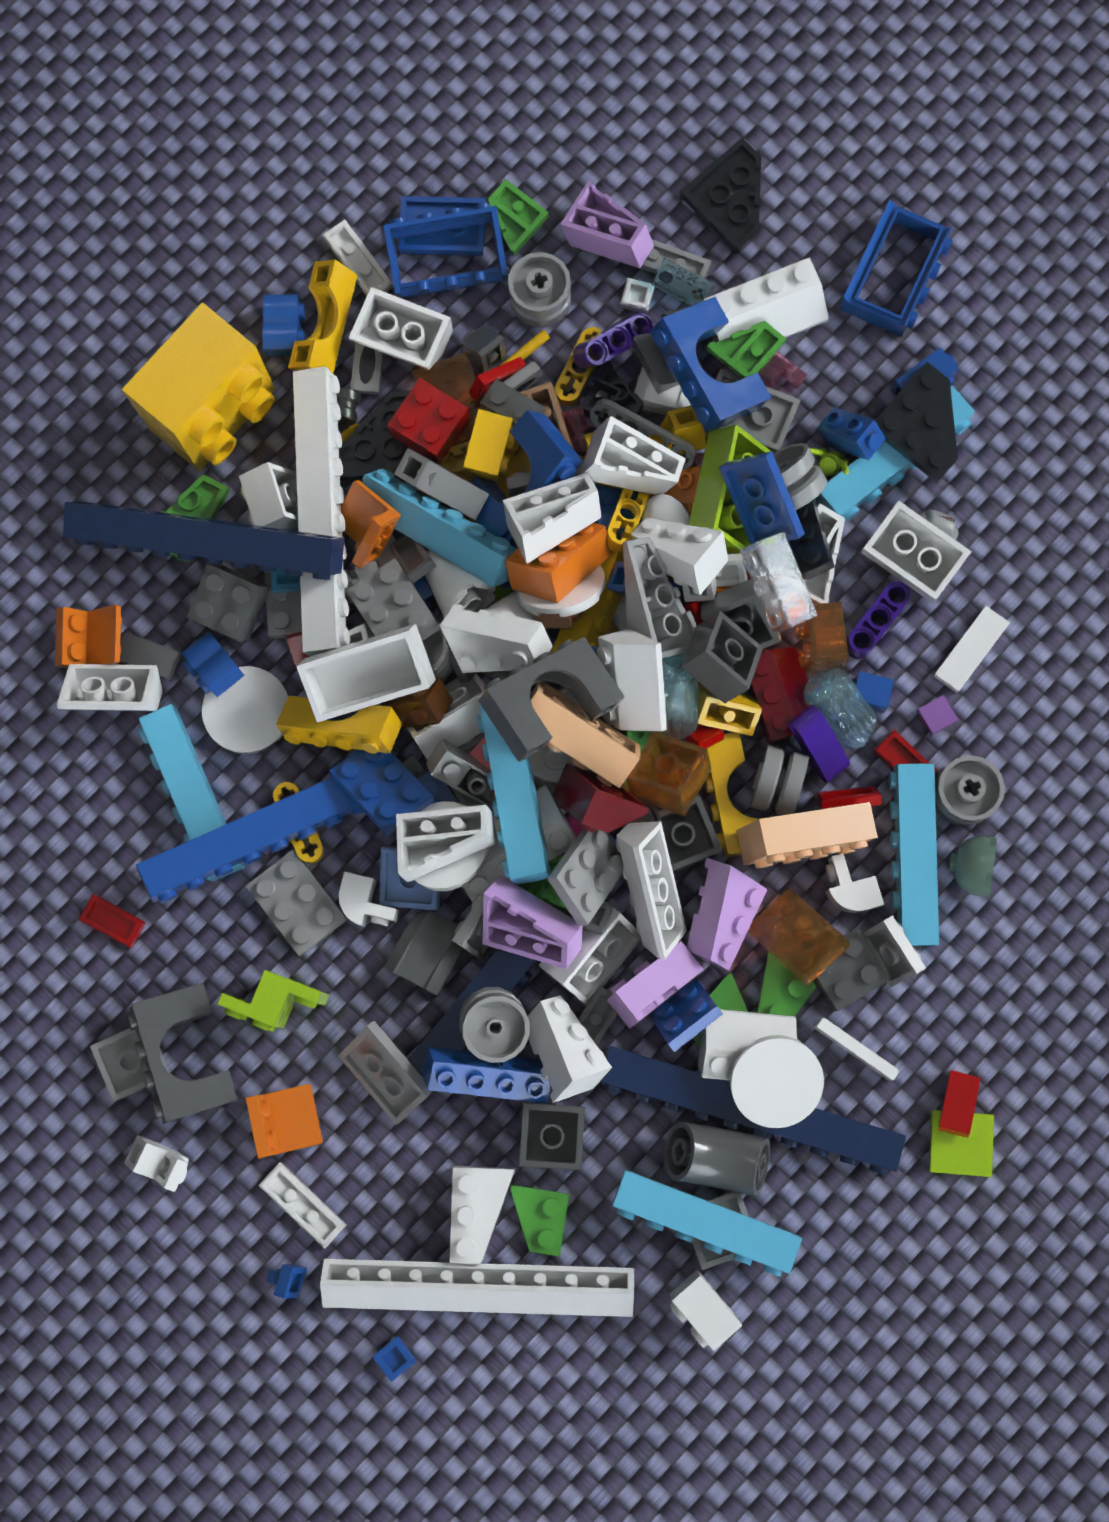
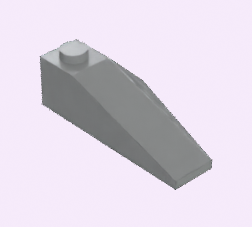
(652, 601)

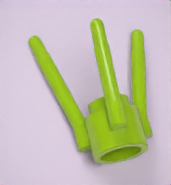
(831, 461)

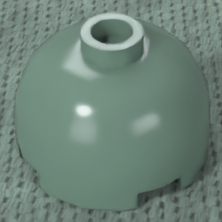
(975, 865)

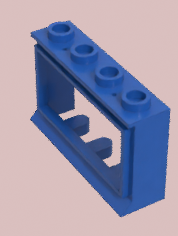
(427, 224)
(874, 314)

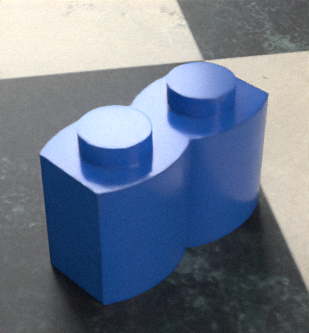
(282, 323)
(212, 664)

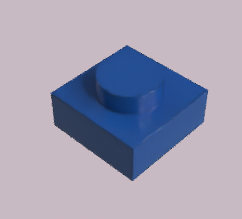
(394, 1358)

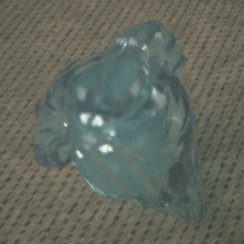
(681, 699)
(842, 706)

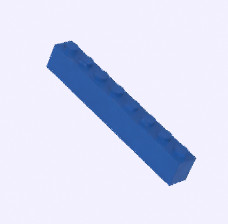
(245, 840)

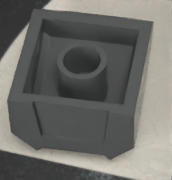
(426, 952)

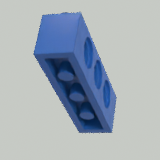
(466, 1074)

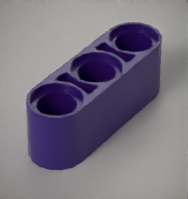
(601, 342)
(887, 610)
(819, 743)

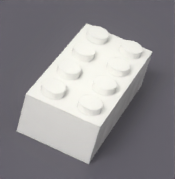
(366, 673)

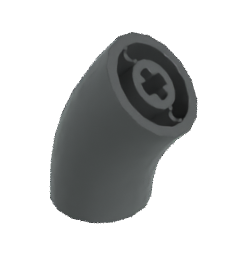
(717, 1158)

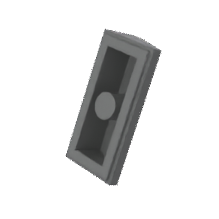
(654, 363)

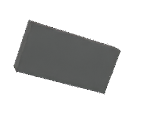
(412, 558)

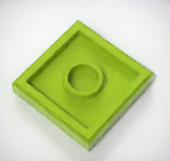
(960, 1154)

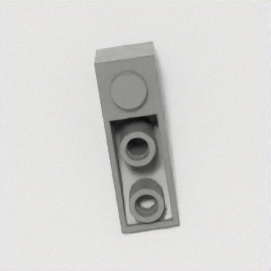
(441, 483)
(461, 772)

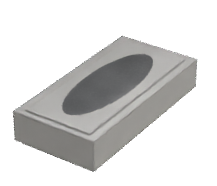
(367, 370)
(525, 377)

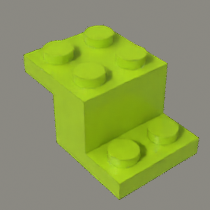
(272, 1001)

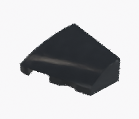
(611, 387)

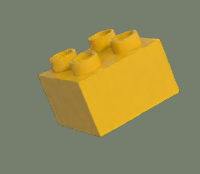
(202, 388)

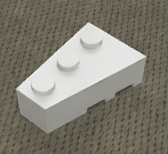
(630, 460)
(551, 514)
(833, 526)
(689, 552)
(493, 642)
(441, 837)
(565, 1049)
(475, 1209)

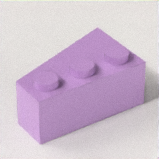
(606, 228)
(724, 914)
(528, 925)
(653, 984)

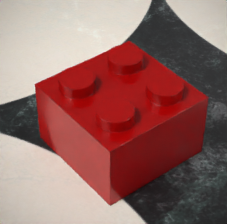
(429, 421)

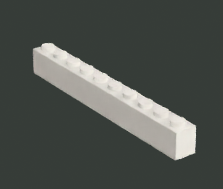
(319, 503)
(477, 1287)

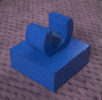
(287, 1280)

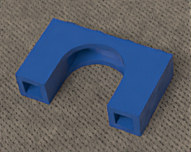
(711, 400)
(550, 461)

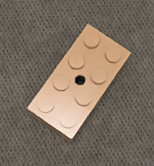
(589, 743)
(807, 835)

